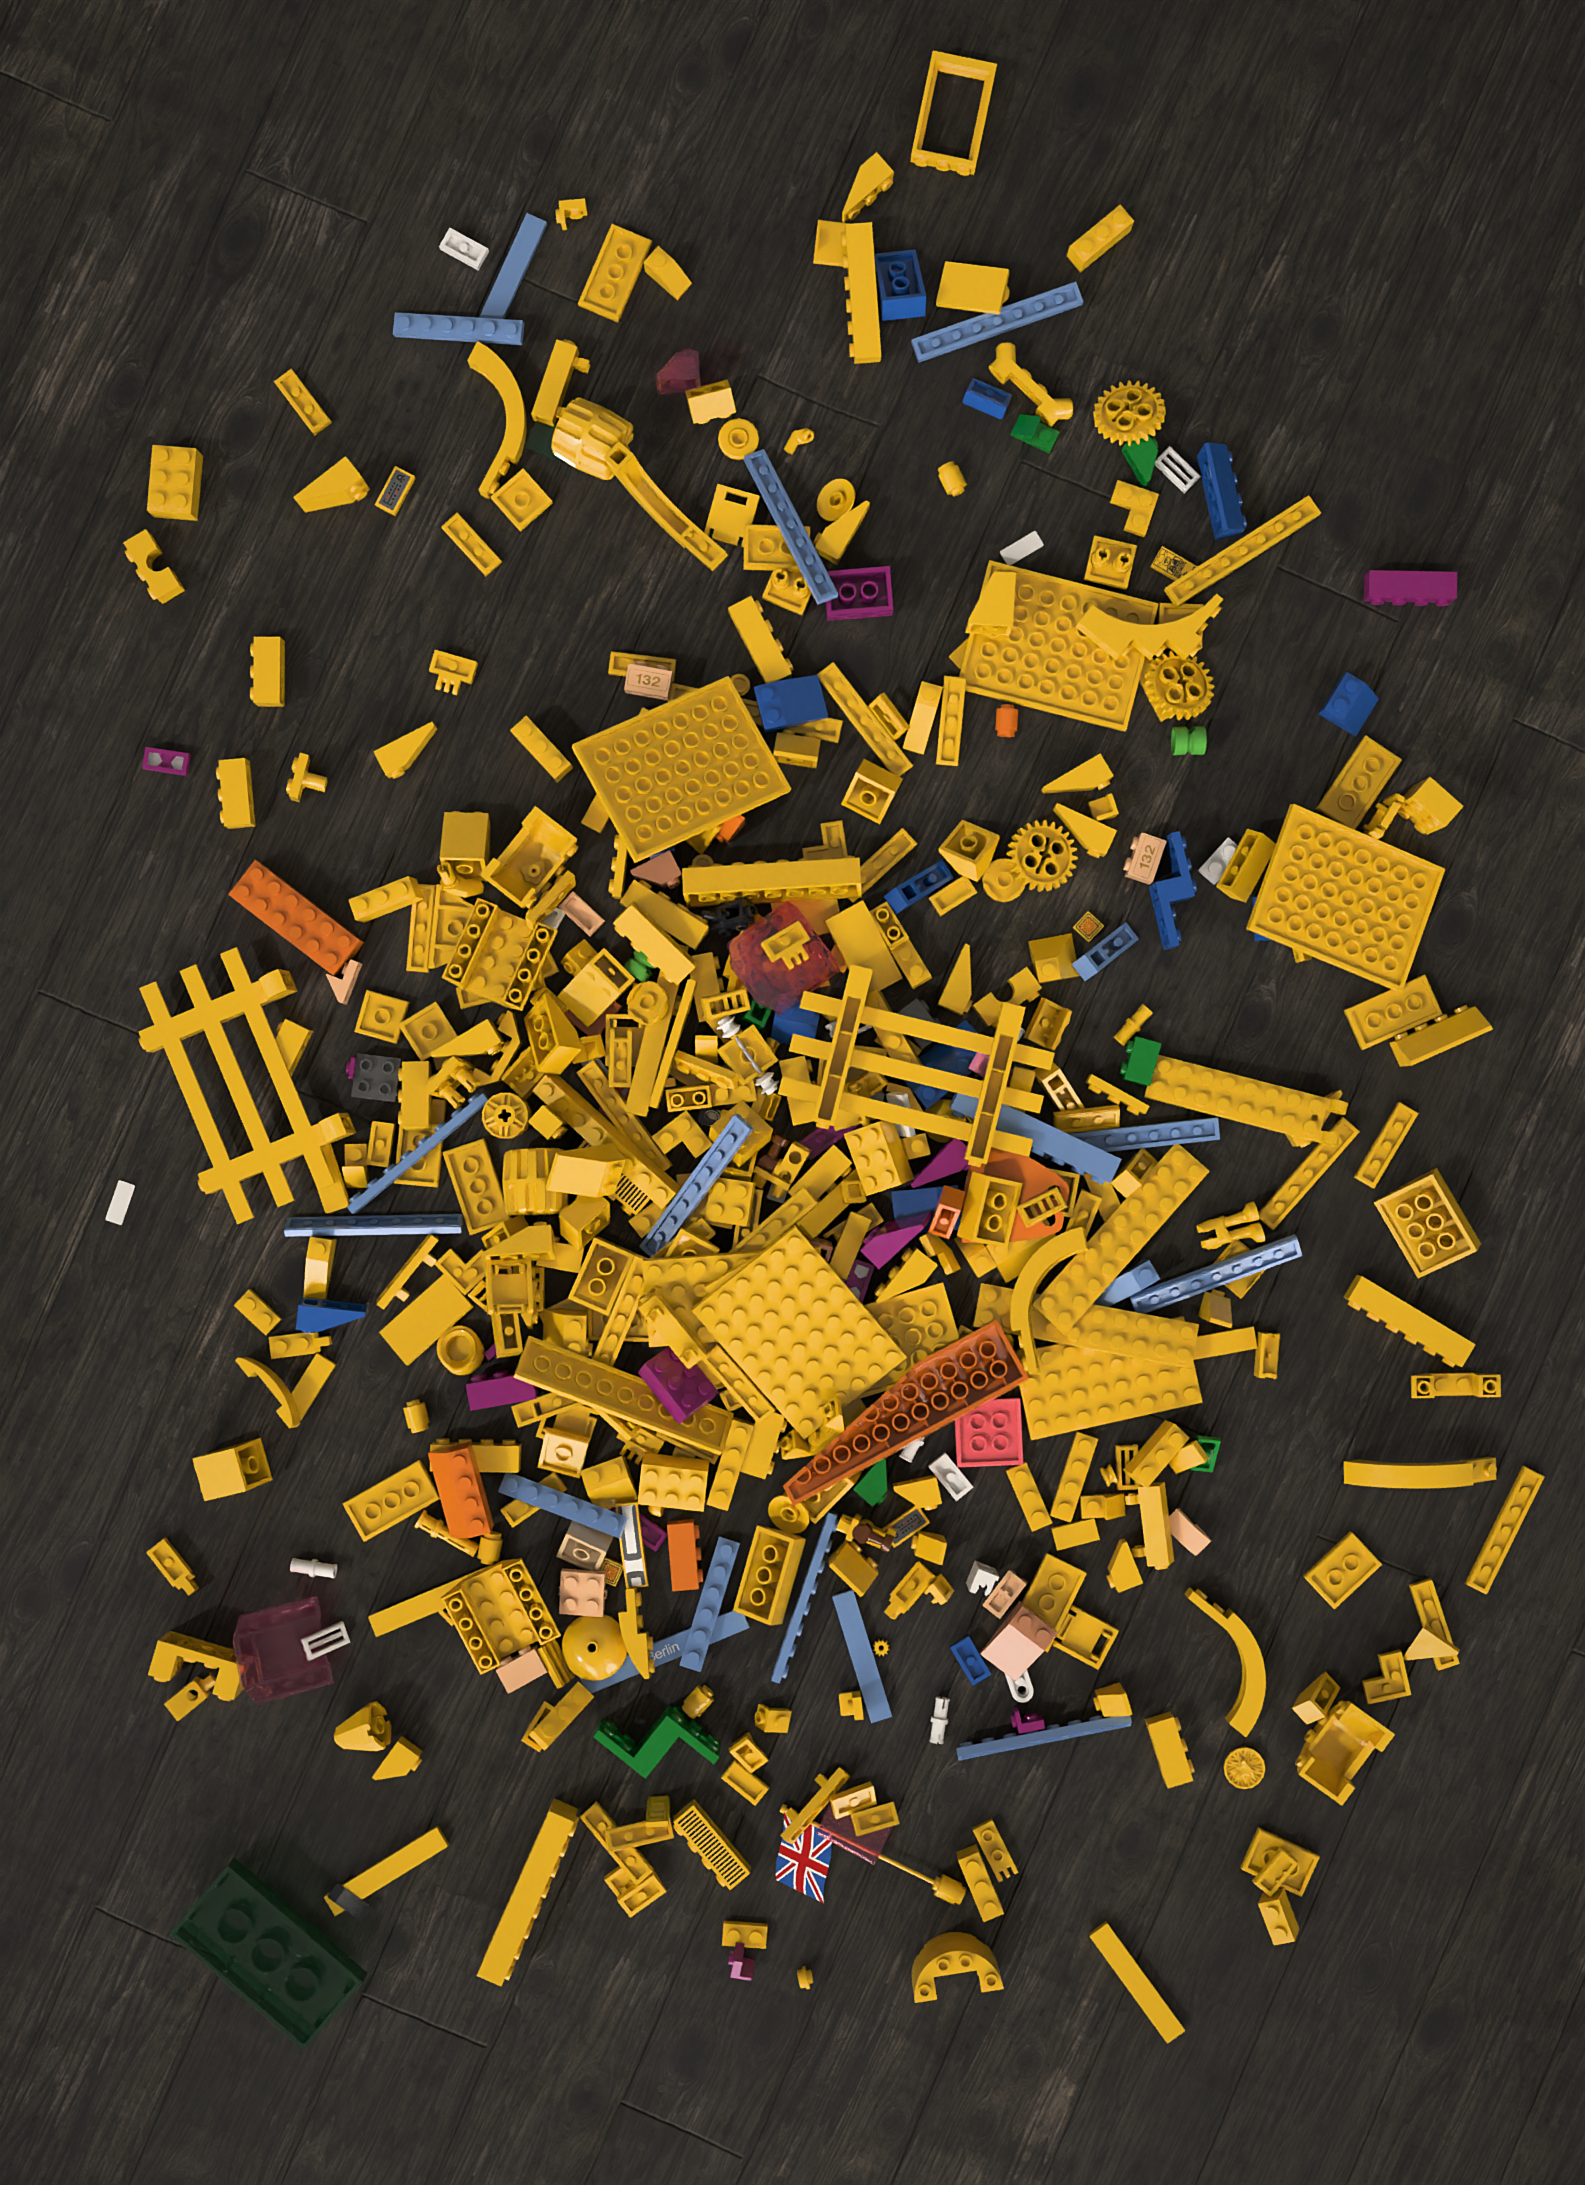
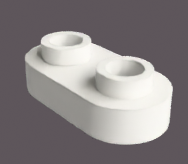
(1023, 1680)

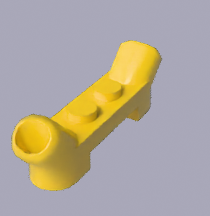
(1006, 368)

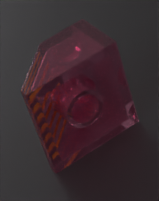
(679, 373)

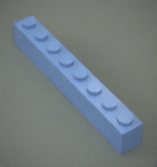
(1046, 1140)

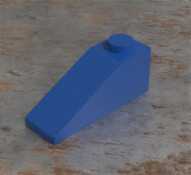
(918, 887)
(322, 1314)

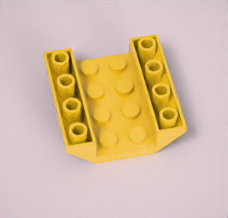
(499, 955)
(499, 1613)

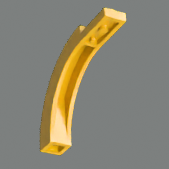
(496, 371)
(660, 508)
(1034, 1271)
(1419, 1474)
(1253, 1684)

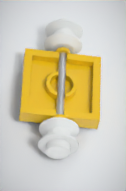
(747, 1055)

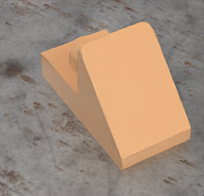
(344, 987)

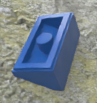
(987, 398)

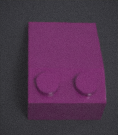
(946, 1162)
(886, 1241)

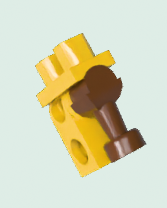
(780, 1171)
(866, 1532)

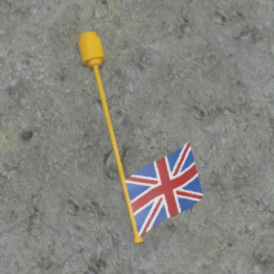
(808, 1858)

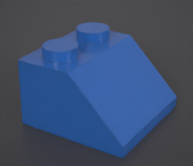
(1349, 704)
(794, 1021)

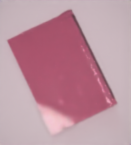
(842, 1833)

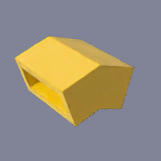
(766, 1104)

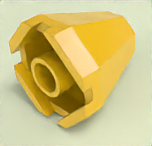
(365, 1729)

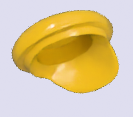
(460, 1350)

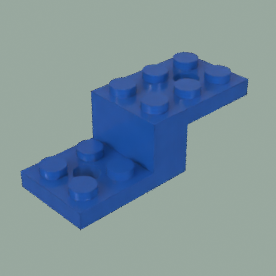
(1172, 890)

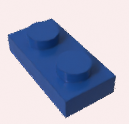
(970, 1660)

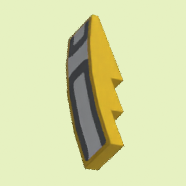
(632, 1546)

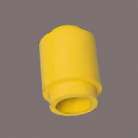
(952, 479)
(416, 1416)
(490, 1548)
(698, 1701)

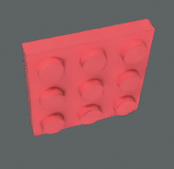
(990, 1435)

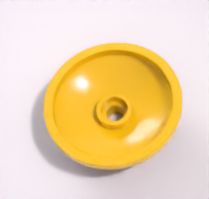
(609, 1644)

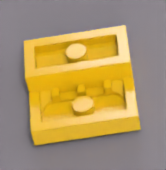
(634, 1897)

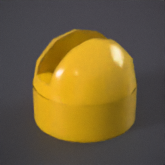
(656, 1511)

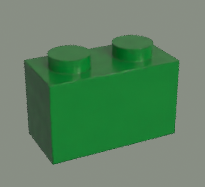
(1140, 1061)

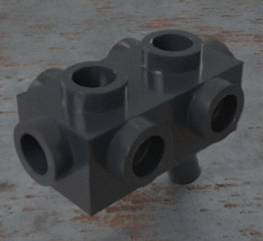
(731, 916)

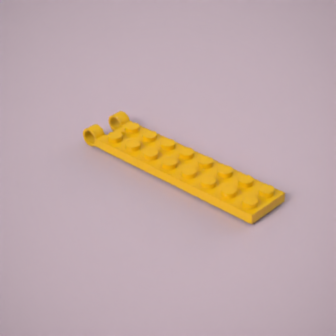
(1243, 1099)

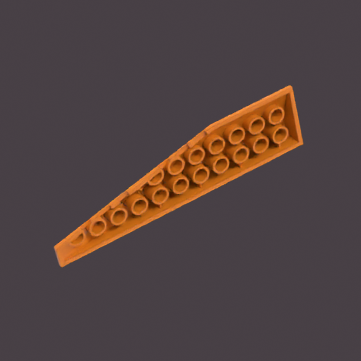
(918, 1404)

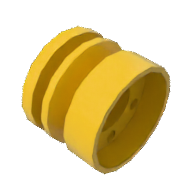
(516, 1124)

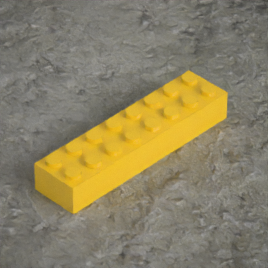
(772, 881)
(526, 1897)

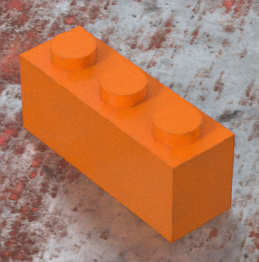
(684, 1555)

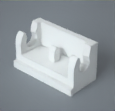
(981, 1575)

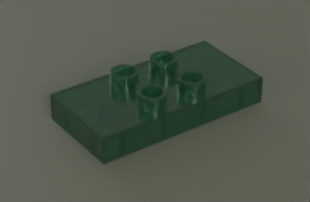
(269, 1953)

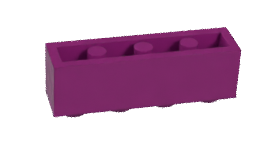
(1410, 586)

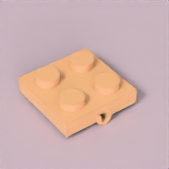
(582, 1592)

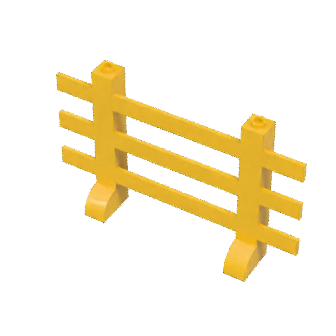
(208, 1017)
(991, 1091)

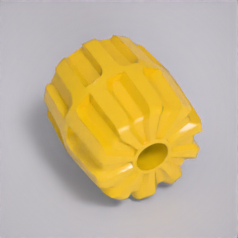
(587, 434)
(525, 1182)

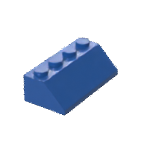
(1220, 491)
(946, 1059)

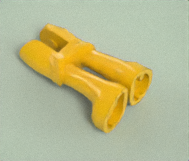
(1224, 1236)

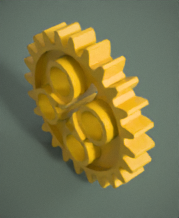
(1123, 411)
(1179, 685)
(1024, 849)

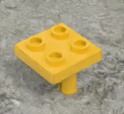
(1110, 562)
(788, 590)
(303, 778)
(452, 1074)

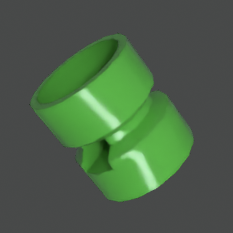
(1188, 740)
(639, 966)

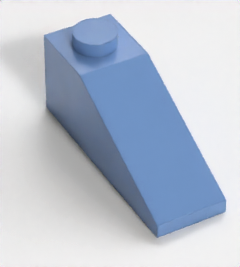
(1105, 951)
(1128, 1283)

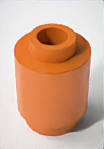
(1006, 720)

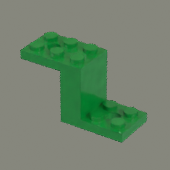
(657, 1740)

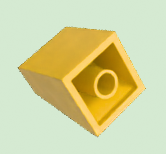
(995, 607)
(466, 843)
(232, 1469)

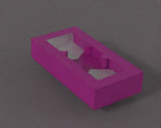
(166, 761)
(859, 1278)

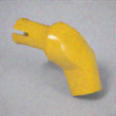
(456, 884)

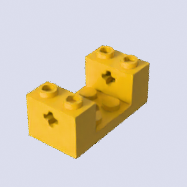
(177, 1648)

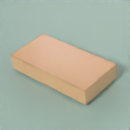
(581, 914)

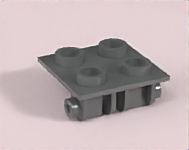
(376, 1077)

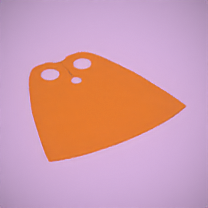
(1035, 1182)

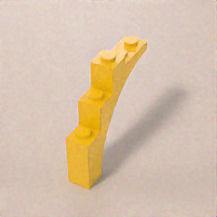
(1116, 635)

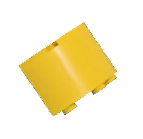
(537, 840)
(1340, 1748)
(950, 1955)

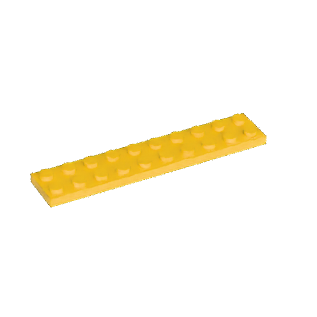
(1120, 1238)
(1100, 1329)
(617, 1394)

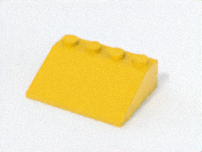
(1428, 1223)

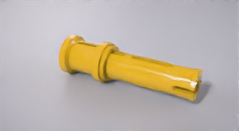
(438, 1529)

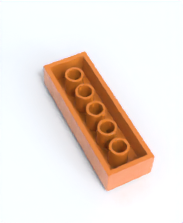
(296, 918)

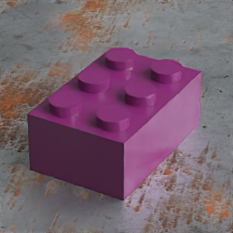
(860, 593)
(676, 1386)
(498, 1390)

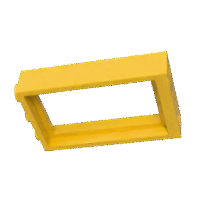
(963, 67)

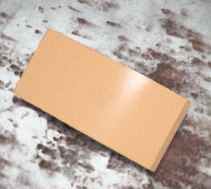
(1187, 1533)

